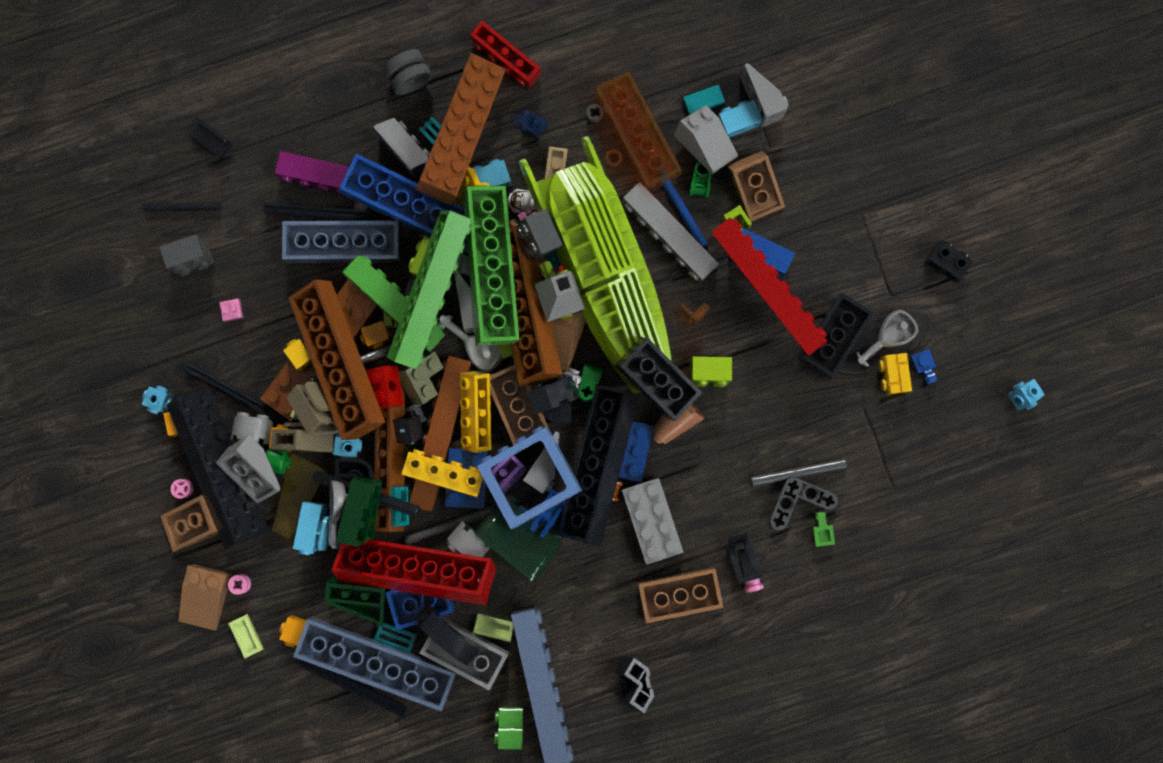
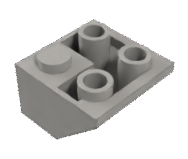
(559, 296)

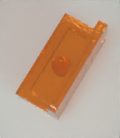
(692, 317)

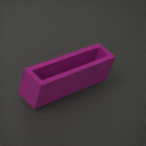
(310, 172)

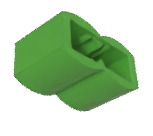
(510, 728)

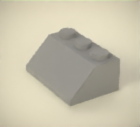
(403, 145)

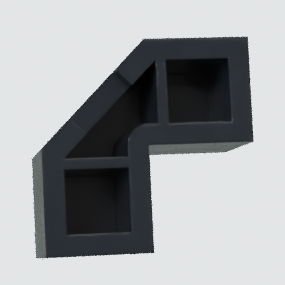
(554, 394)
(639, 692)

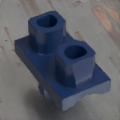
(530, 124)

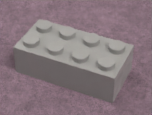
(652, 521)
(482, 668)

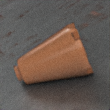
(667, 430)

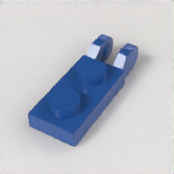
(548, 517)

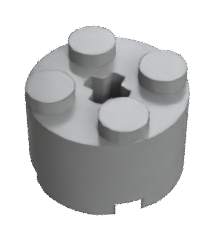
(256, 427)
(466, 542)

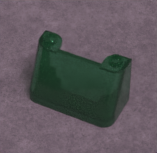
(519, 545)

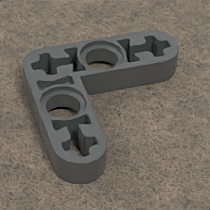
(799, 493)

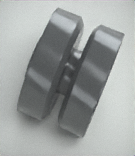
(407, 71)

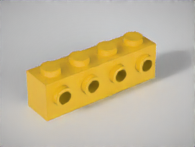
(475, 411)
(442, 474)

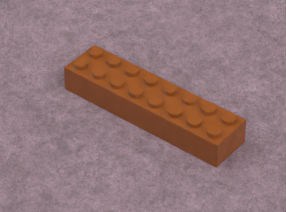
(460, 129)
(358, 313)
(536, 351)
(336, 360)

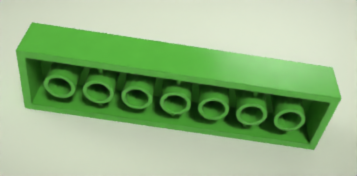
(491, 266)
(429, 289)

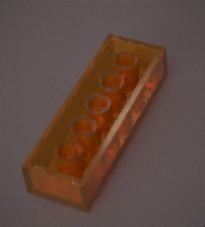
(638, 131)

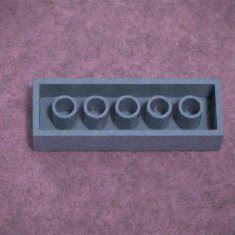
(341, 241)

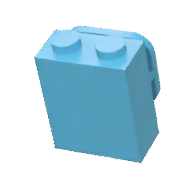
(312, 528)

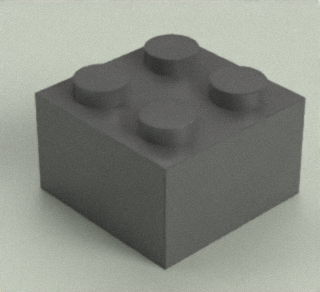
(538, 235)
(186, 255)

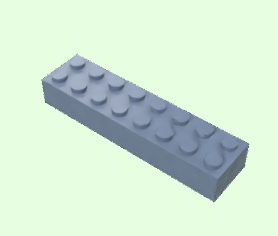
(375, 663)
(540, 685)

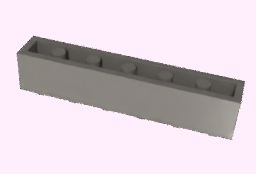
(669, 232)

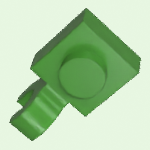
(823, 533)

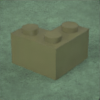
(417, 381)

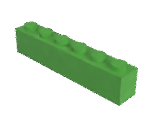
(382, 293)

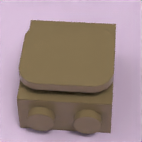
(312, 408)
(298, 439)

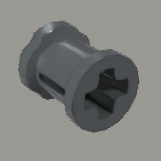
(417, 410)

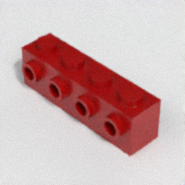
(505, 54)

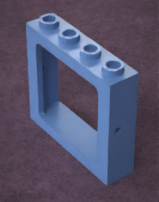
(559, 460)

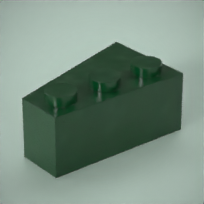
(360, 511)
(362, 600)

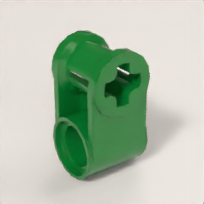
(700, 182)
(590, 377)

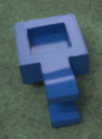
(923, 363)

